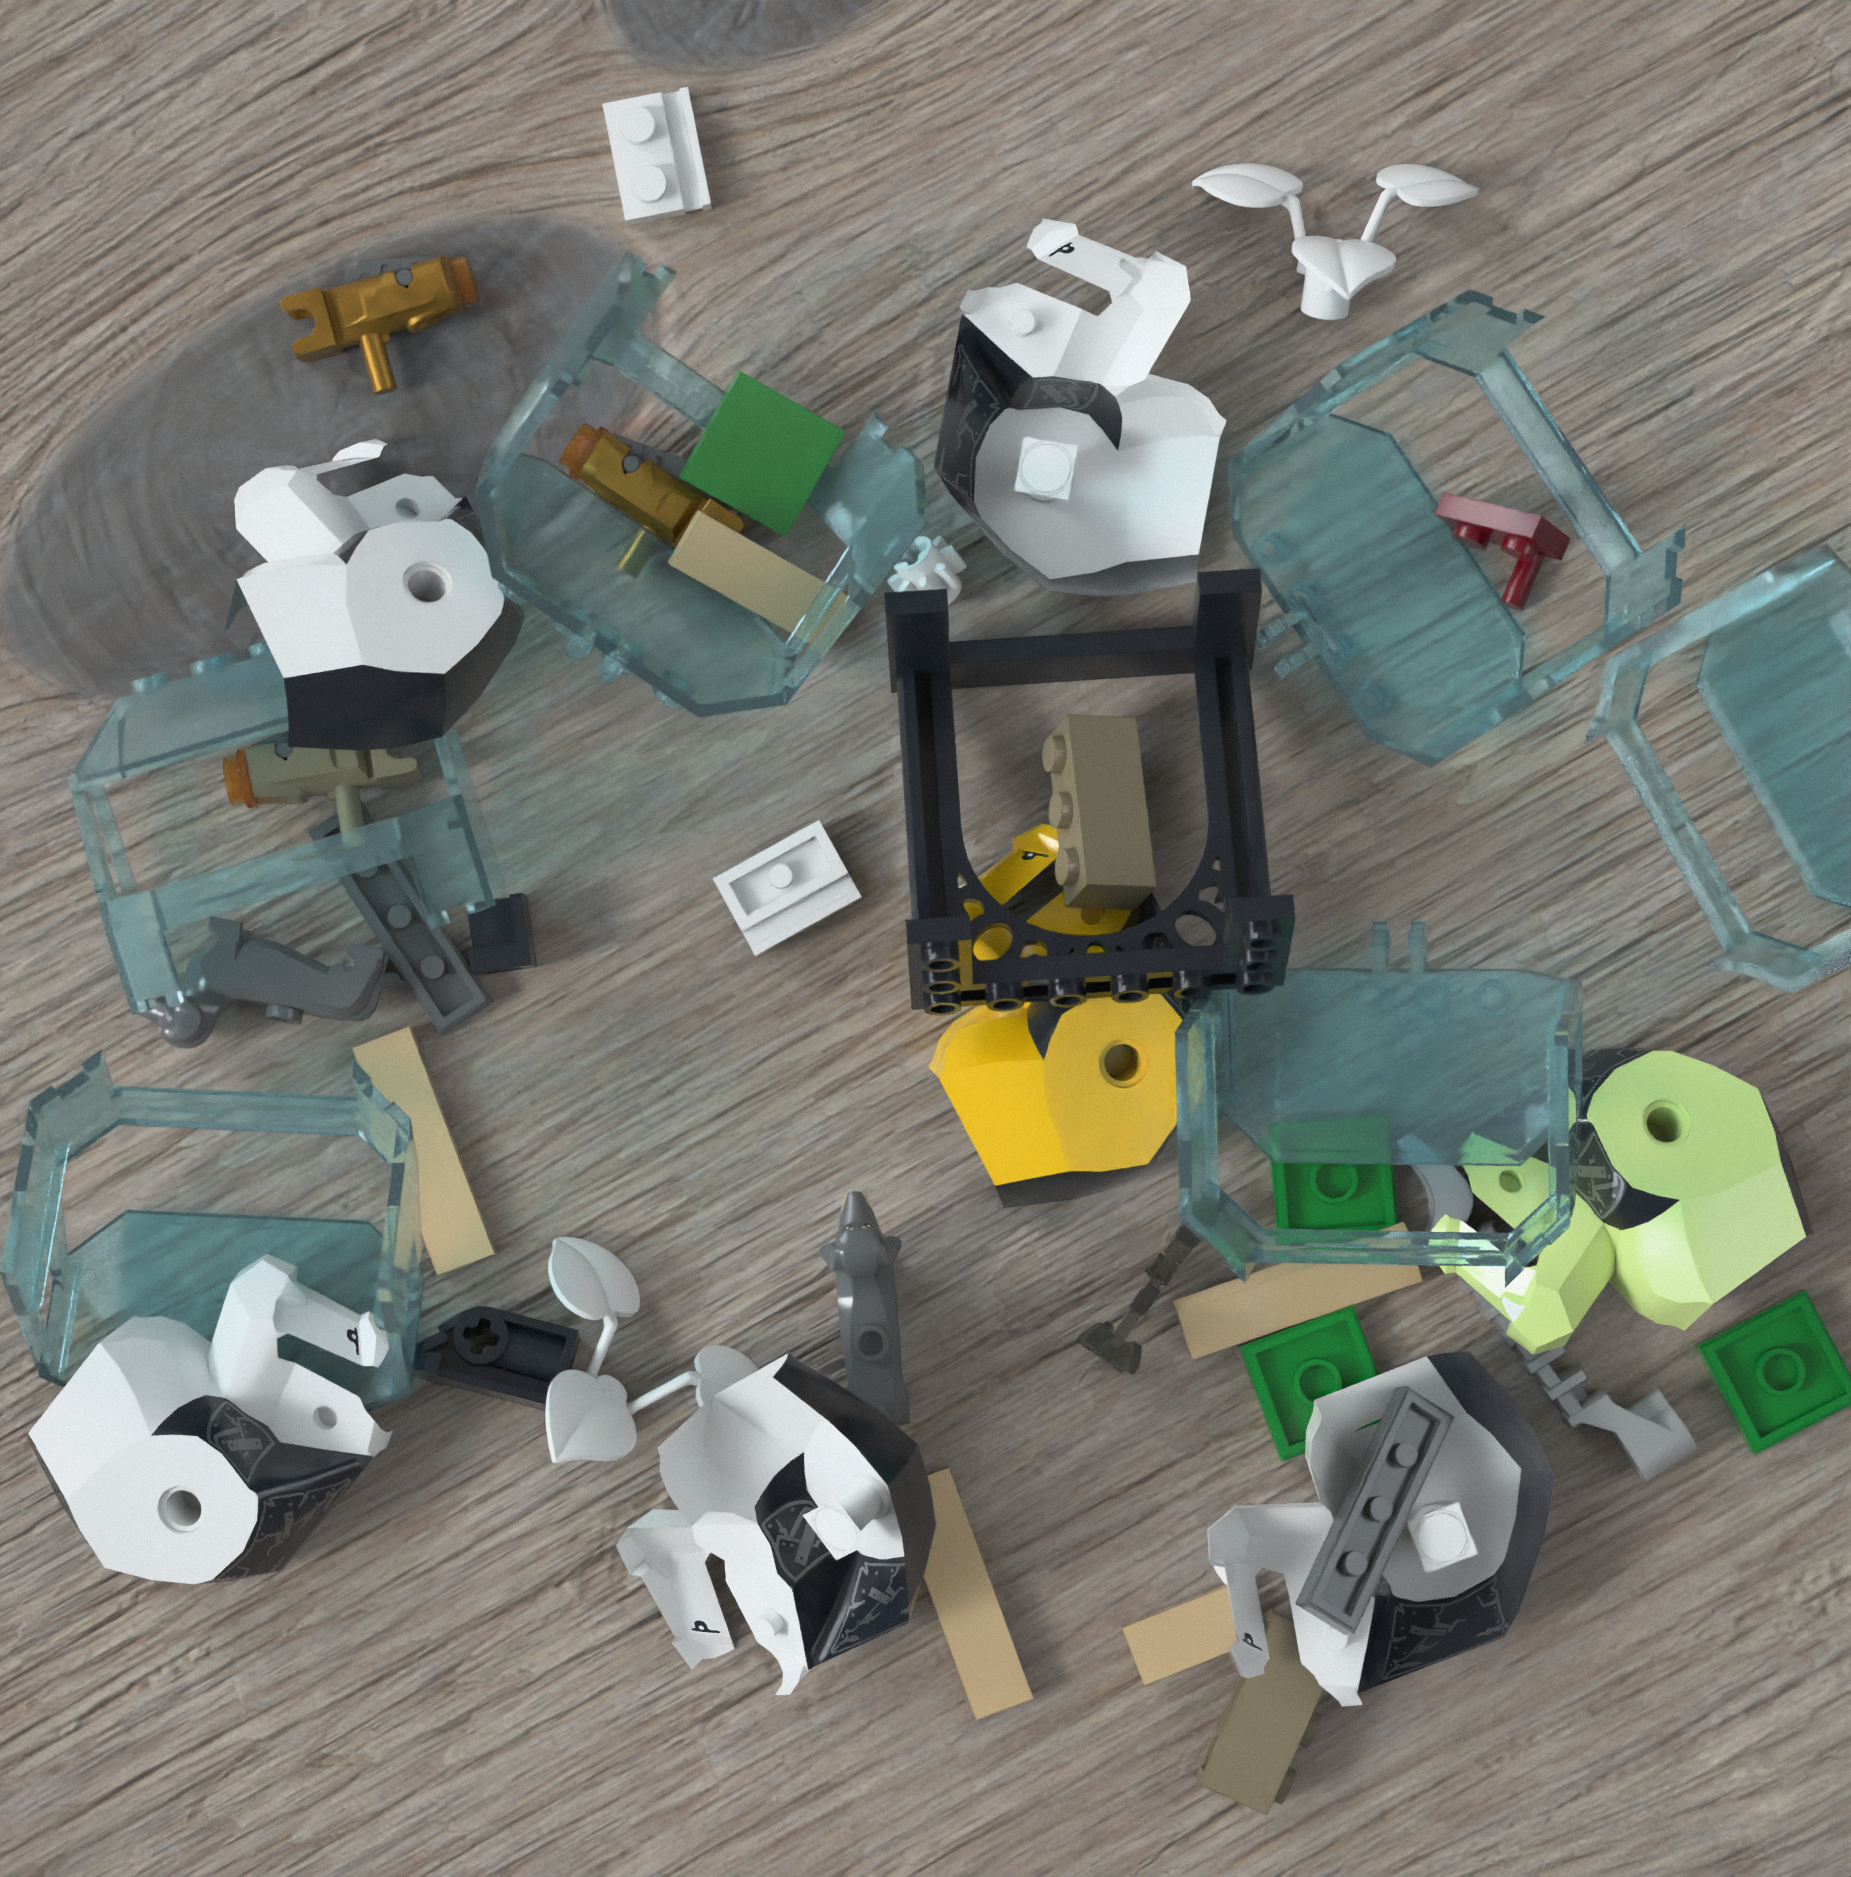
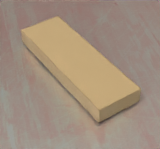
(749, 573)

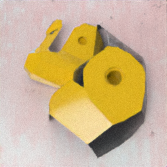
(1062, 1093)

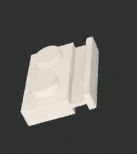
(657, 156)
(787, 888)

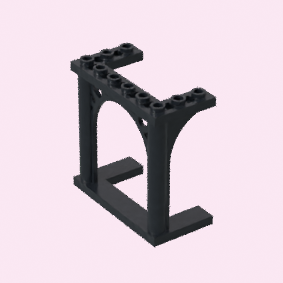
(1252, 930)

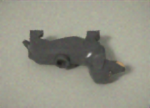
(270, 977)
(868, 1308)

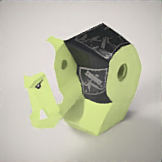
(1672, 1202)

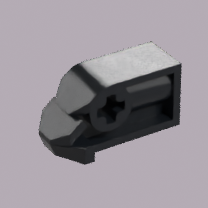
(514, 1371)

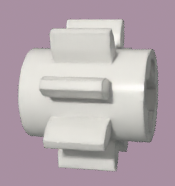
(929, 567)

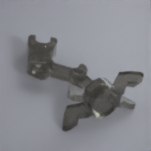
(1110, 1343)

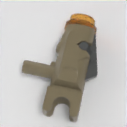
(290, 775)

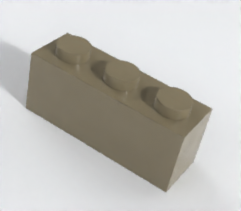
(1099, 812)
(1264, 1725)

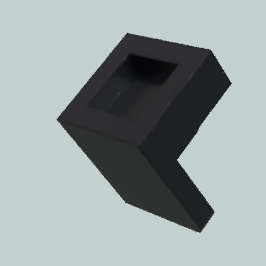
(502, 937)

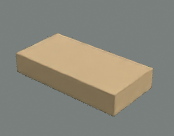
(1182, 1635)

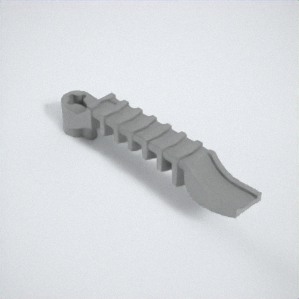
(1645, 1431)

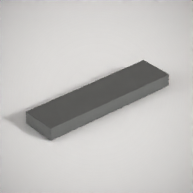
(423, 956)
(1374, 1510)

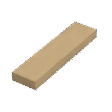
(448, 1207)
(1281, 1299)
(970, 1607)

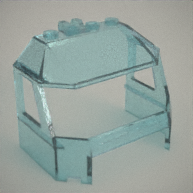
(611, 577)
(1379, 580)
(1783, 702)
(222, 708)
(1383, 1074)
(186, 1261)

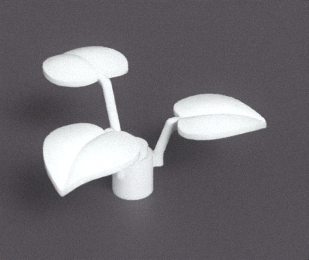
(1333, 266)
(588, 1411)

